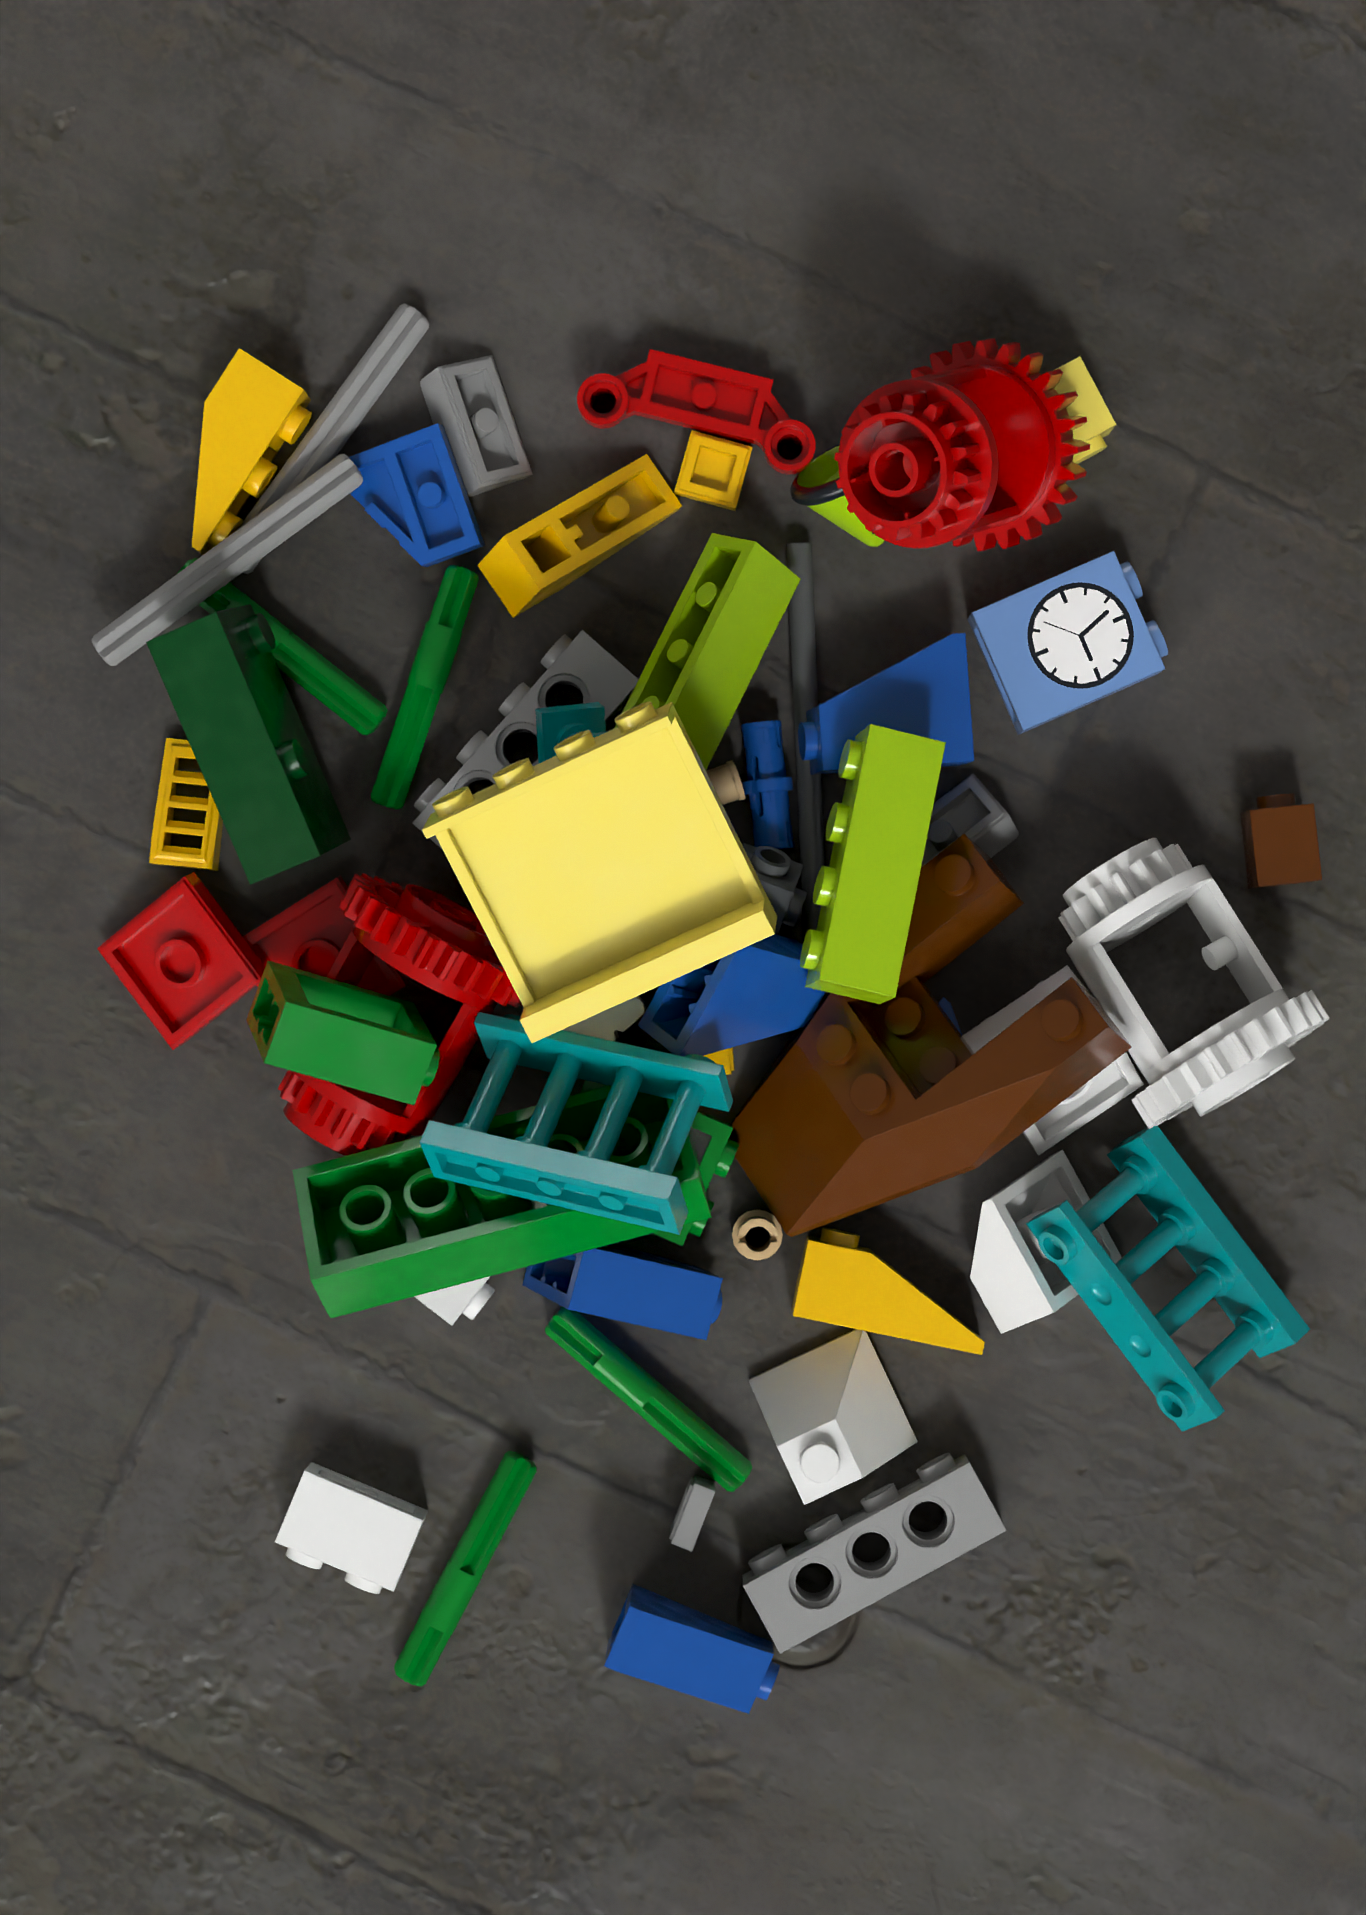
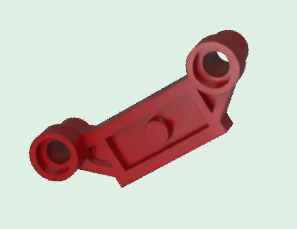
(700, 399)

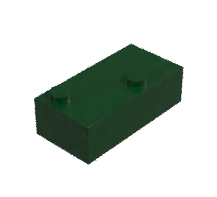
(249, 740)

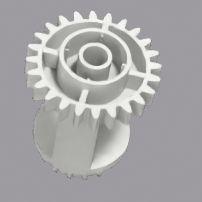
(1226, 1059)

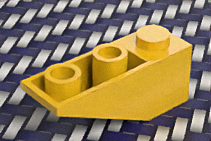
(242, 431)

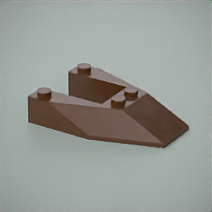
(891, 1091)

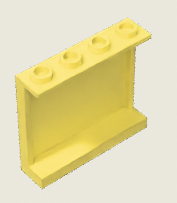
(603, 869)

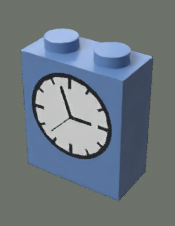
(1068, 641)

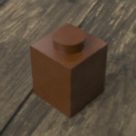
(1280, 842)

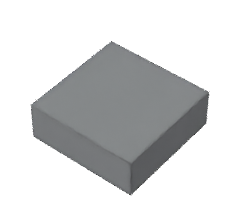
(692, 1512)

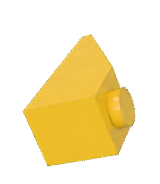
(577, 535)
(863, 1292)

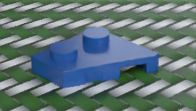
(419, 495)

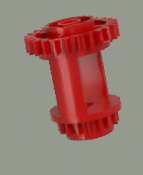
(962, 451)
(434, 945)

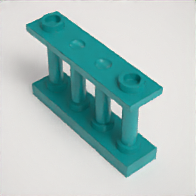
(585, 1179)
(1210, 1246)

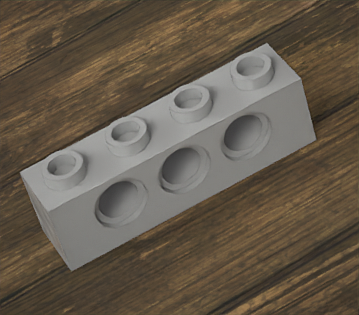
(568, 662)
(797, 1615)

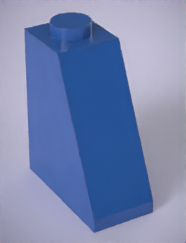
(916, 696)
(734, 1000)
(631, 1289)
(690, 1652)

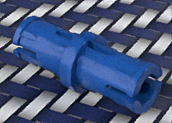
(767, 784)

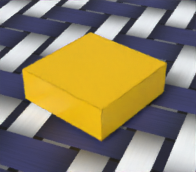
(713, 470)

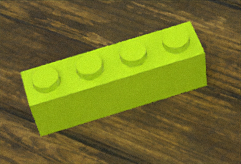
(716, 638)
(873, 864)

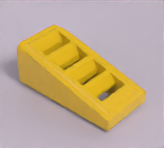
(160, 851)

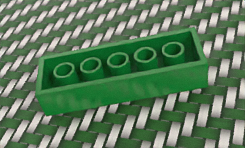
(393, 1231)

